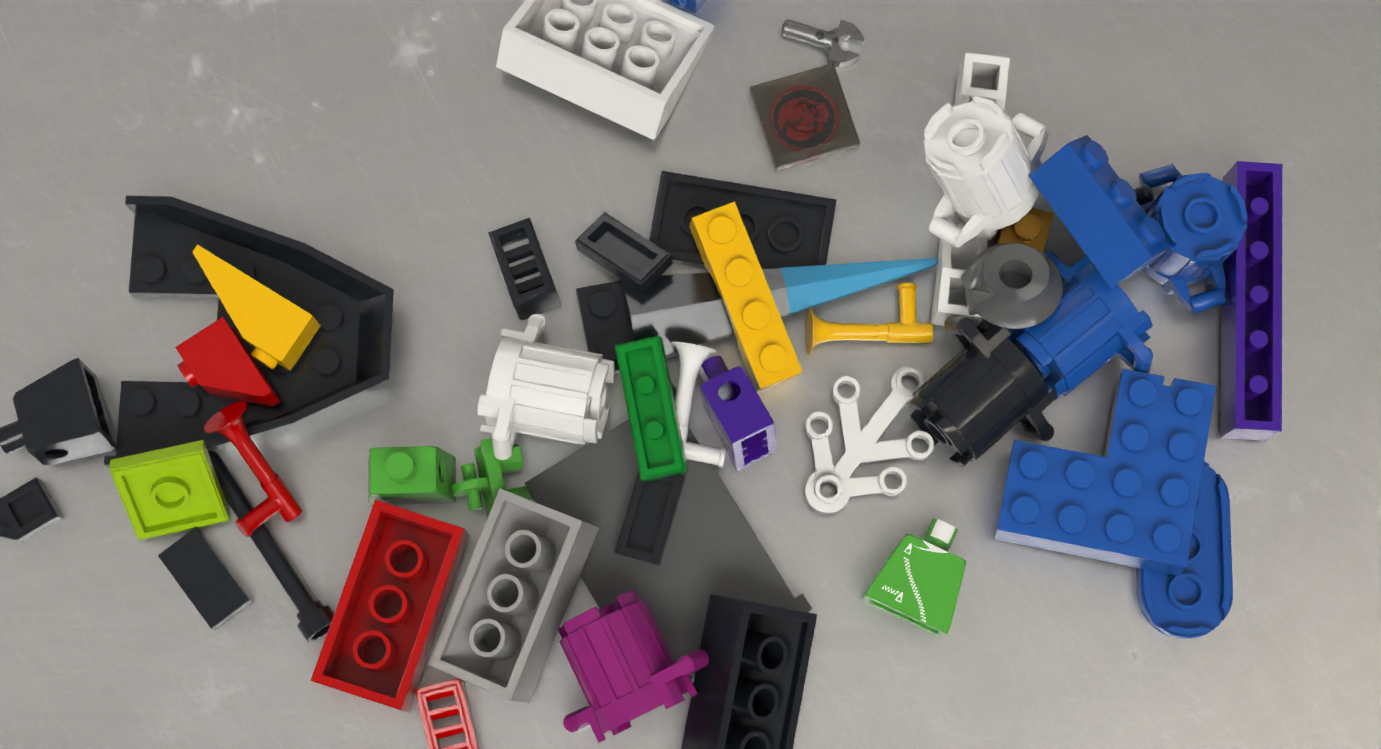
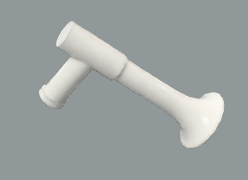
(691, 359)

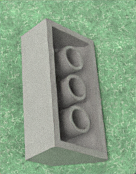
(513, 597)

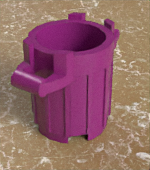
(623, 666)

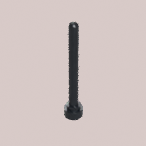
(313, 616)

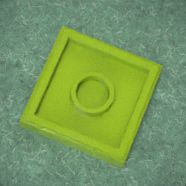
(170, 490)

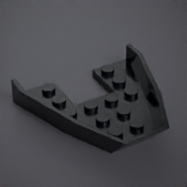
(340, 360)

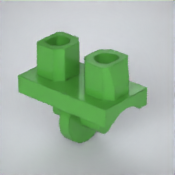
(490, 477)

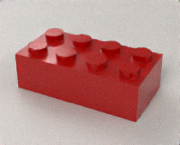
(391, 606)

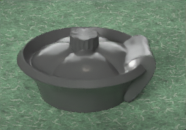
(1012, 286)

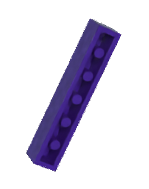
(1253, 310)

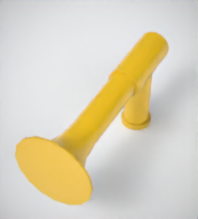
(906, 331)

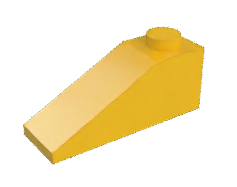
(264, 318)

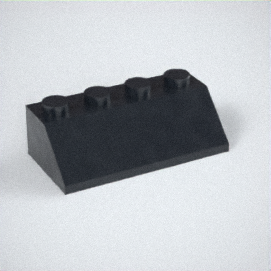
(753, 676)

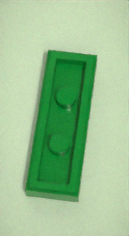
(651, 409)

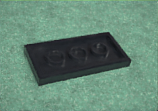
(781, 225)

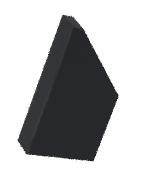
(27, 511)

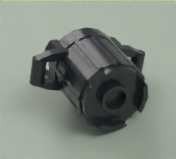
(981, 393)

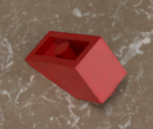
(224, 366)

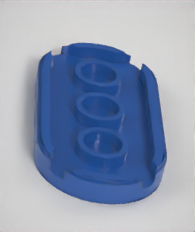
(1203, 593)

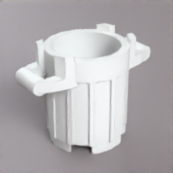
(981, 168)
(544, 391)

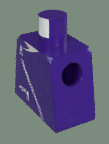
(736, 413)

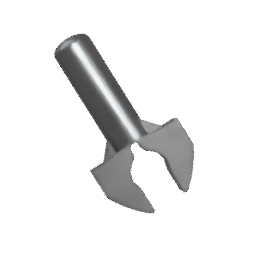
(827, 40)

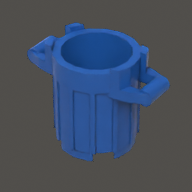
(1202, 226)
(1085, 330)

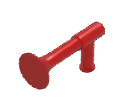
(231, 425)

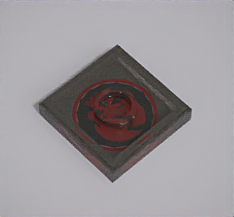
(804, 117)

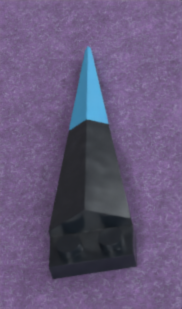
(692, 310)

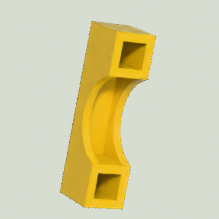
(746, 295)

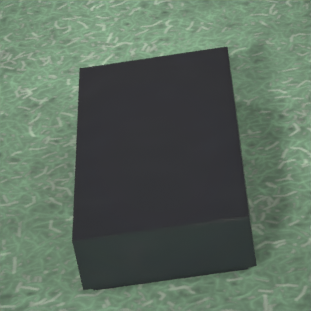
(623, 252)
(650, 518)
(205, 578)

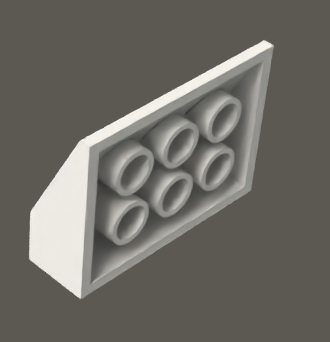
(607, 55)

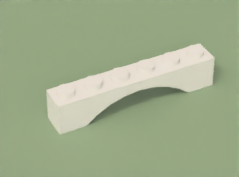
(985, 78)

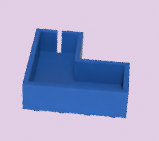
(1132, 502)

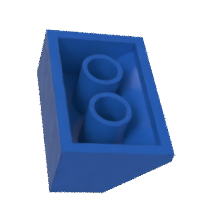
(1100, 210)

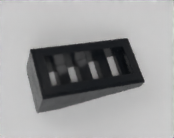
(532, 295)

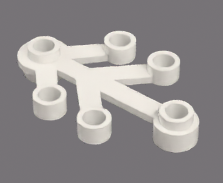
(862, 445)

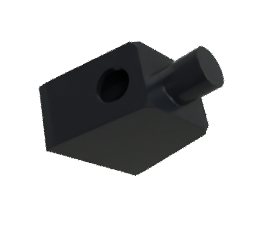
(60, 417)

